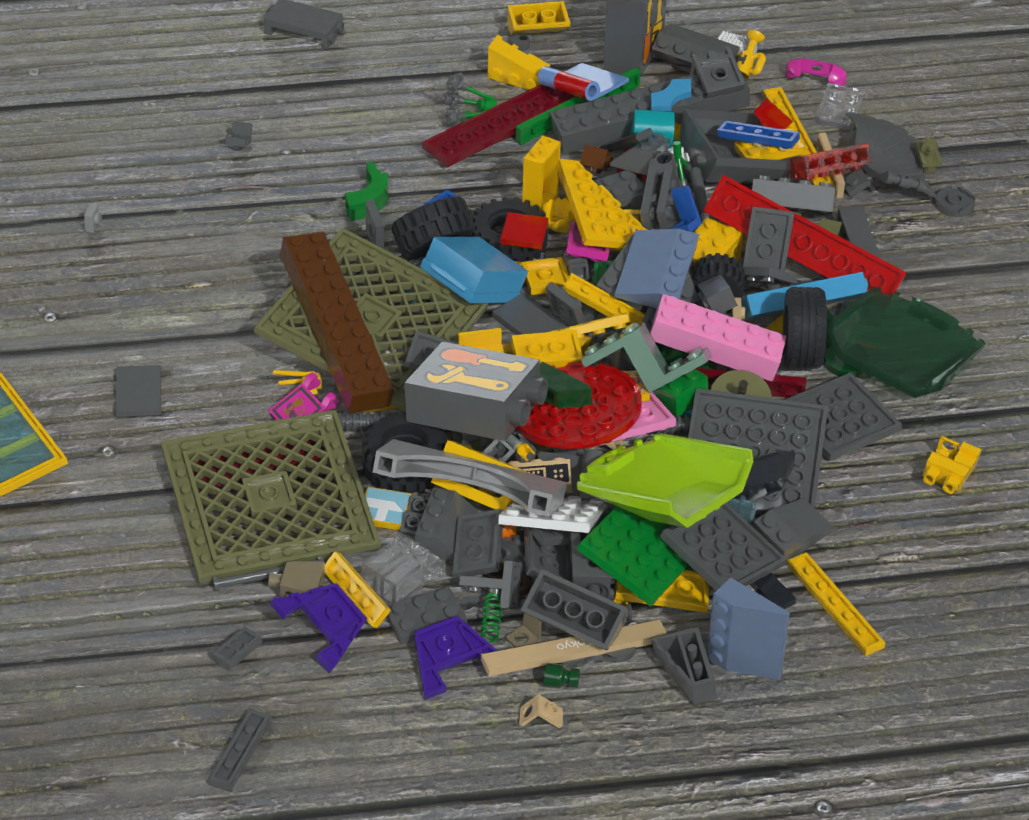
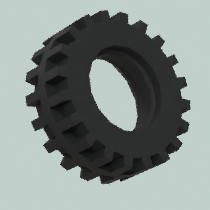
(495, 215)

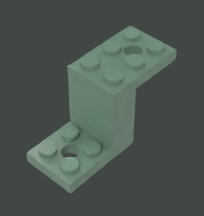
(646, 356)

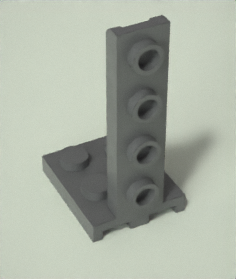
(567, 308)

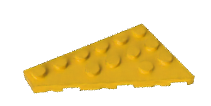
(594, 208)

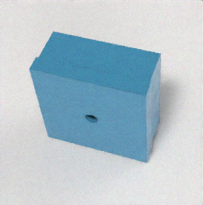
(474, 269)

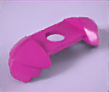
(834, 72)

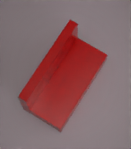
(772, 116)

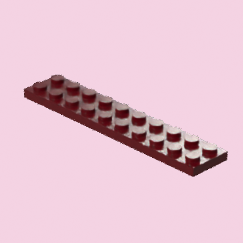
(492, 125)

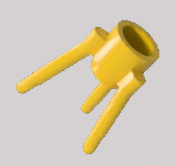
(297, 381)

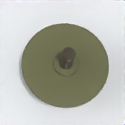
(742, 383)

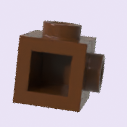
(596, 159)

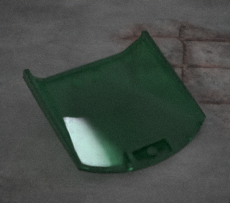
(903, 342)

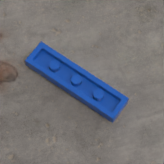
(758, 134)

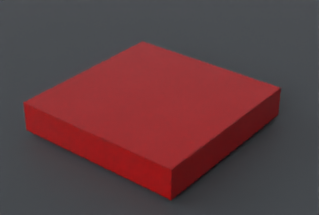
(524, 230)

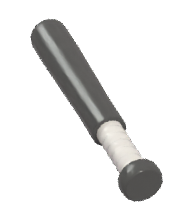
(699, 191)

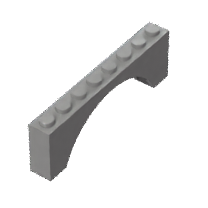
(531, 491)

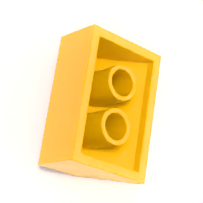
(537, 18)

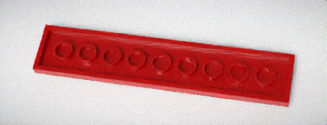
(809, 242)

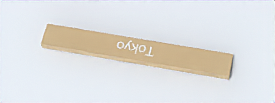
(567, 649)

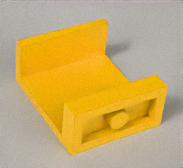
(484, 339)

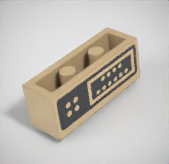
(555, 469)

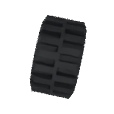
(720, 264)

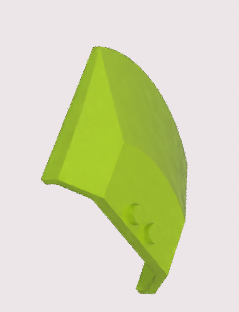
(669, 478)

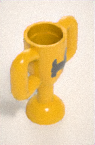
(747, 58)

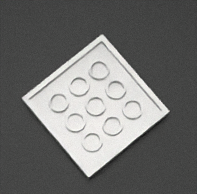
(572, 515)

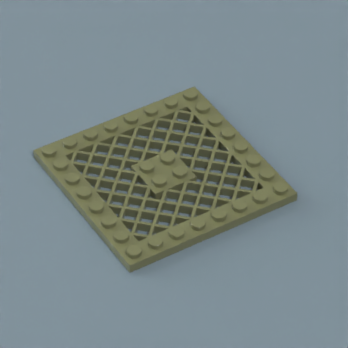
(377, 315)
(269, 495)

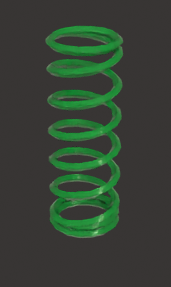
(491, 617)

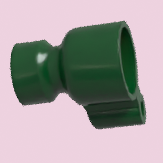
(557, 676)

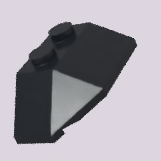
(768, 475)

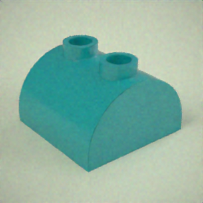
(659, 121)

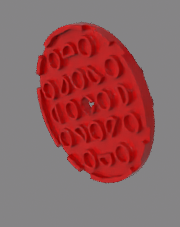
(613, 411)

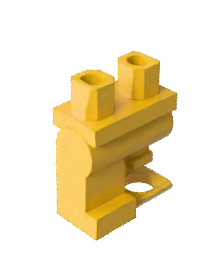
(949, 468)

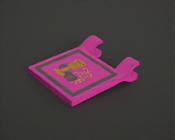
(302, 401)

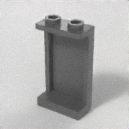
(305, 21)

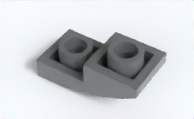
(413, 514)

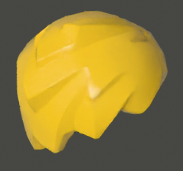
(559, 214)

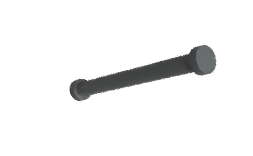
(249, 577)

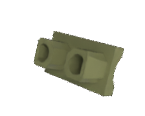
(928, 155)

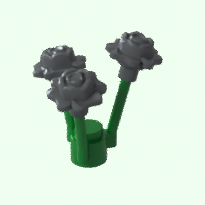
(452, 98)

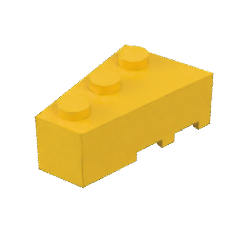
(512, 65)

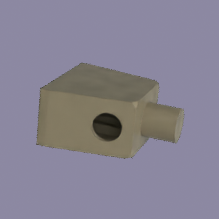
(298, 577)

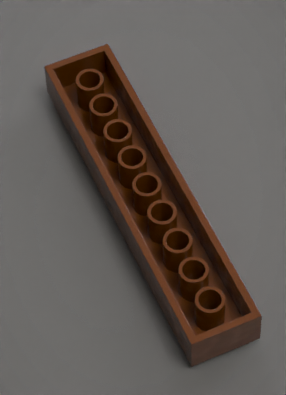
(336, 322)

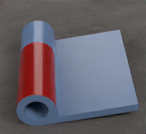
(581, 80)

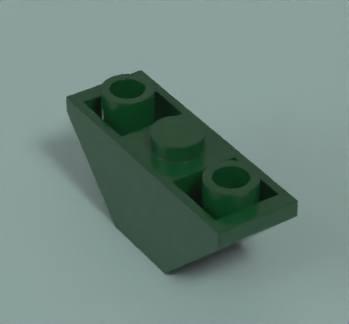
(565, 389)

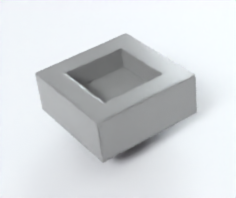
(92, 217)

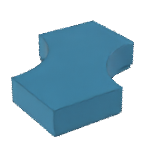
(676, 91)

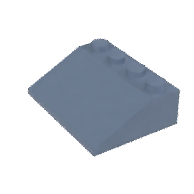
(656, 265)
(747, 632)

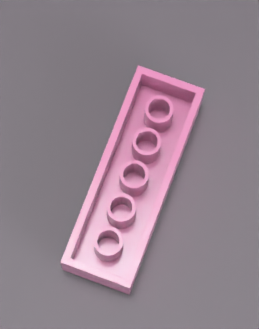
(727, 338)

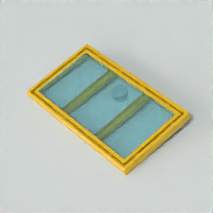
(24, 444)

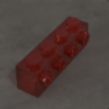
(832, 160)

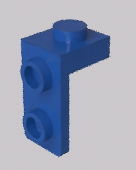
(686, 209)

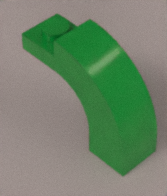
(376, 190)

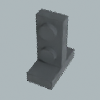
(508, 586)

